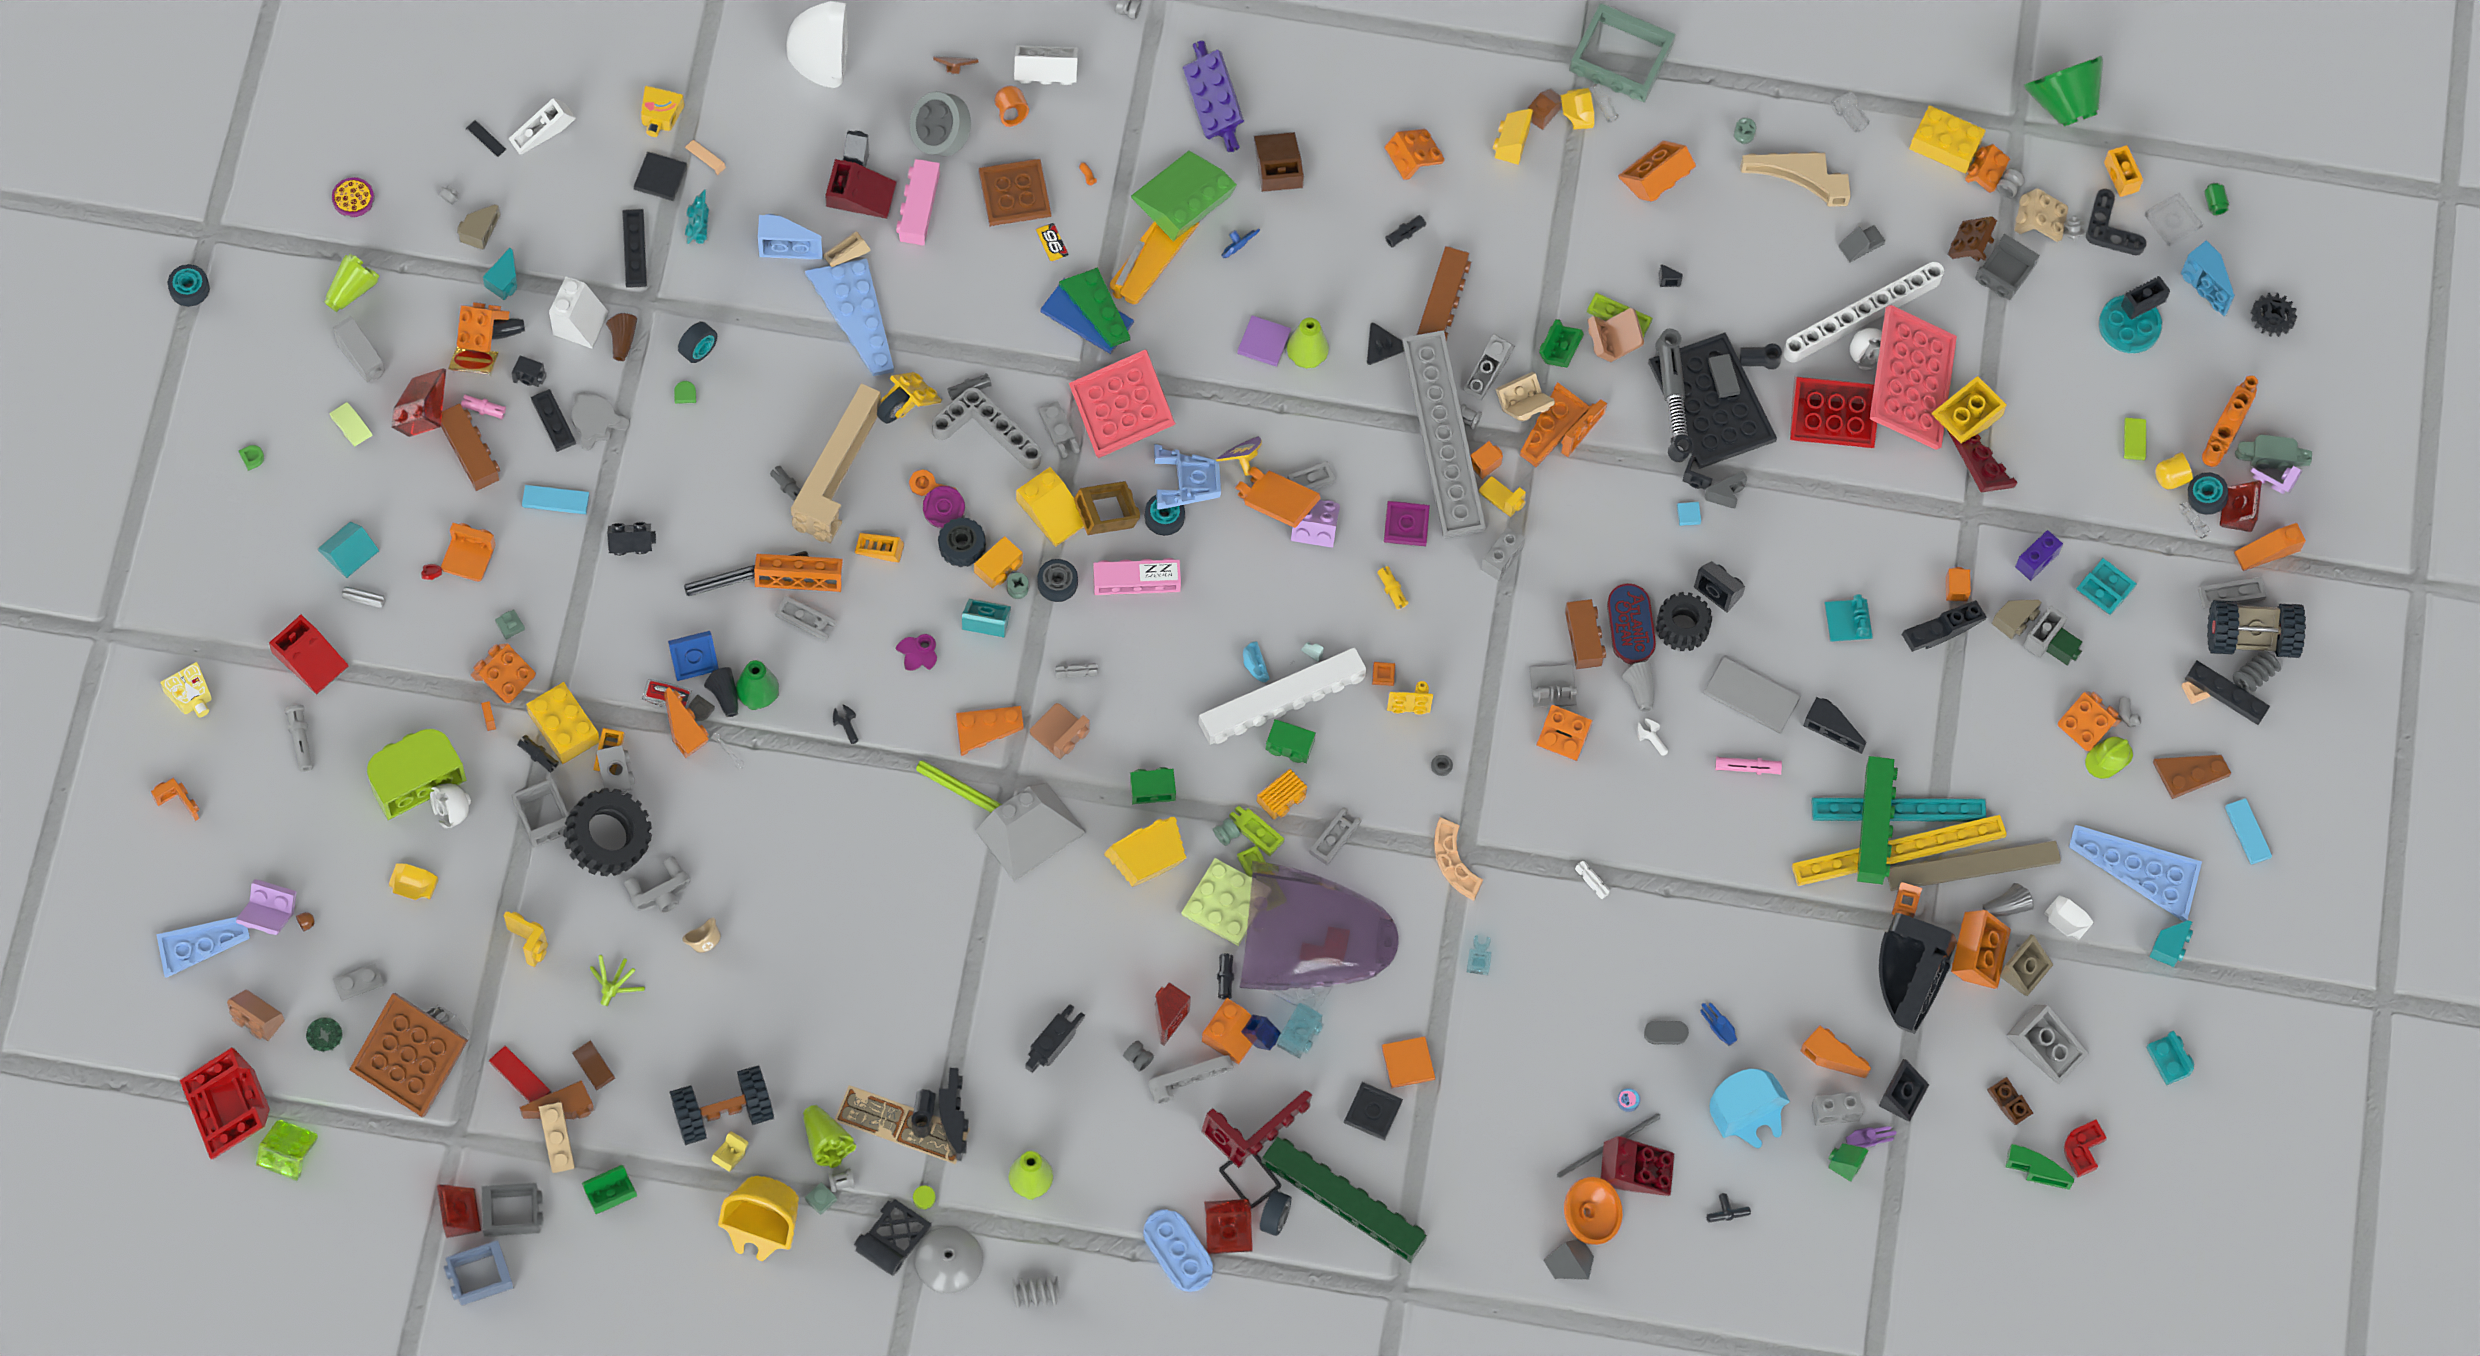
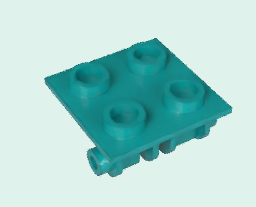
(698, 219)
(1848, 619)

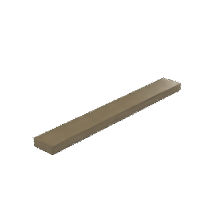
(1975, 865)

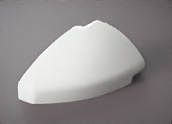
(820, 43)

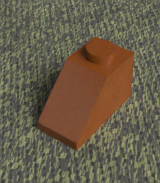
(1545, 107)

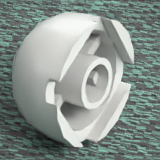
(1866, 347)
(450, 803)

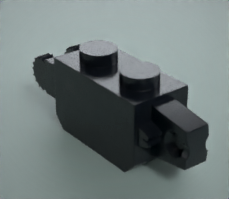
(1053, 1039)

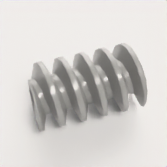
(1036, 1292)

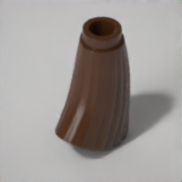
(622, 329)

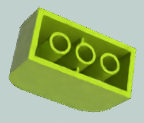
(408, 770)

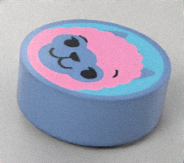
(1628, 1100)

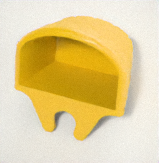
(1148, 851)
(762, 1214)

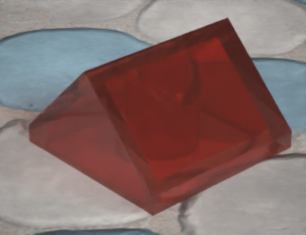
(2242, 506)
(458, 1210)

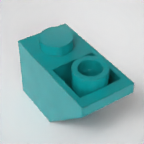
(2169, 943)

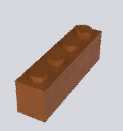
(468, 447)

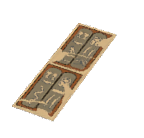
(891, 1122)

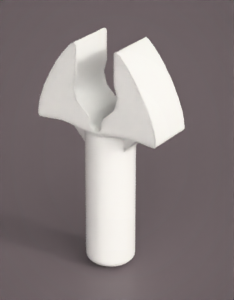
(1652, 735)

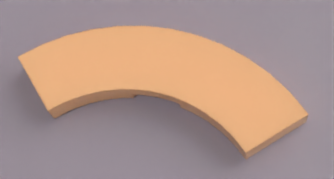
(1449, 862)

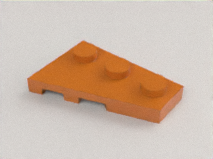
(1583, 427)
(984, 726)

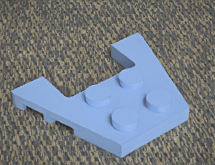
(1196, 478)

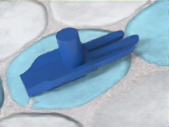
(1238, 242)
(1720, 1025)

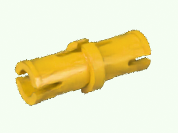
(1392, 587)

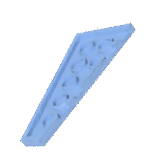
(854, 305)
(2154, 873)

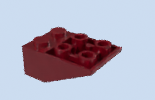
(859, 190)
(1637, 1166)

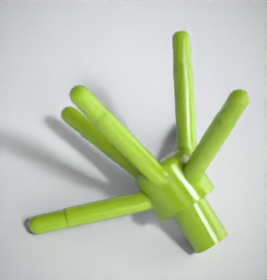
(610, 988)

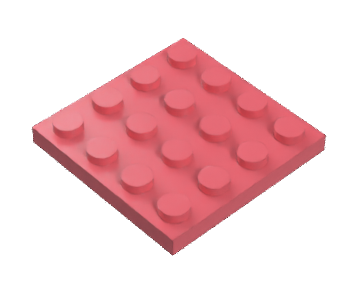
(1122, 403)

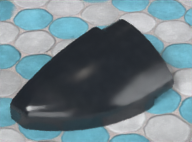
(1913, 968)

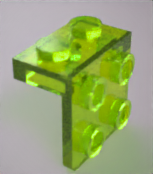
(285, 1149)

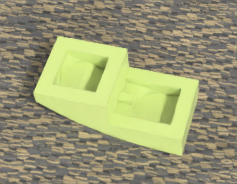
(350, 424)

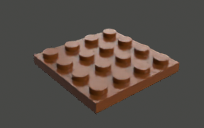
(408, 1054)

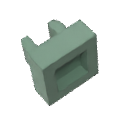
(509, 624)

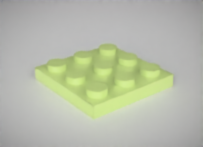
(1221, 902)

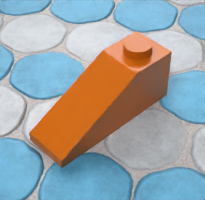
(2271, 547)

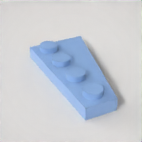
(196, 943)

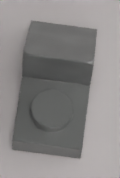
(1861, 242)
(1723, 491)

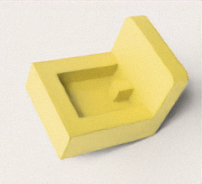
(730, 1151)

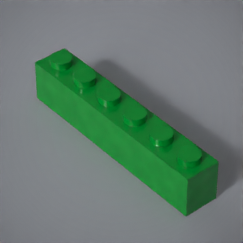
(1876, 820)

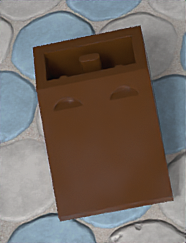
(1278, 162)

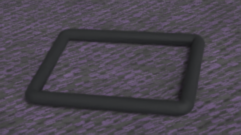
(1236, 1189)

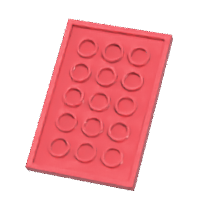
(1912, 376)

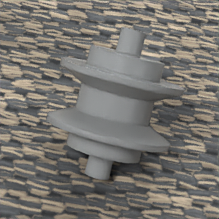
(2074, 230)

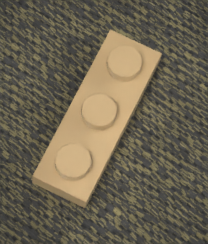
(557, 1137)

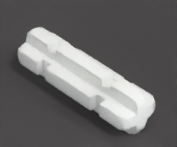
(1592, 879)

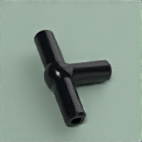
(1727, 1213)

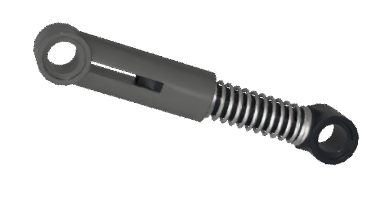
(1674, 393)

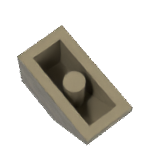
(479, 226)

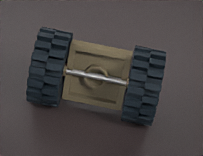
(2256, 628)

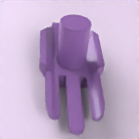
(1868, 1138)

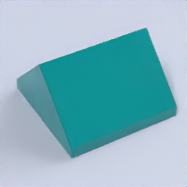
(349, 549)
(985, 617)

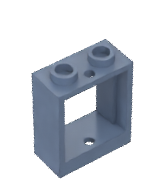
(473, 1255)

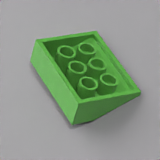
(1184, 193)

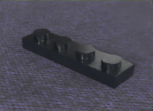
(2227, 692)

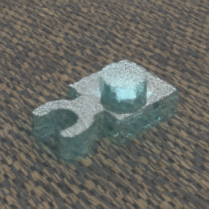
(1479, 959)

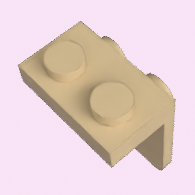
(2042, 213)
(1523, 397)

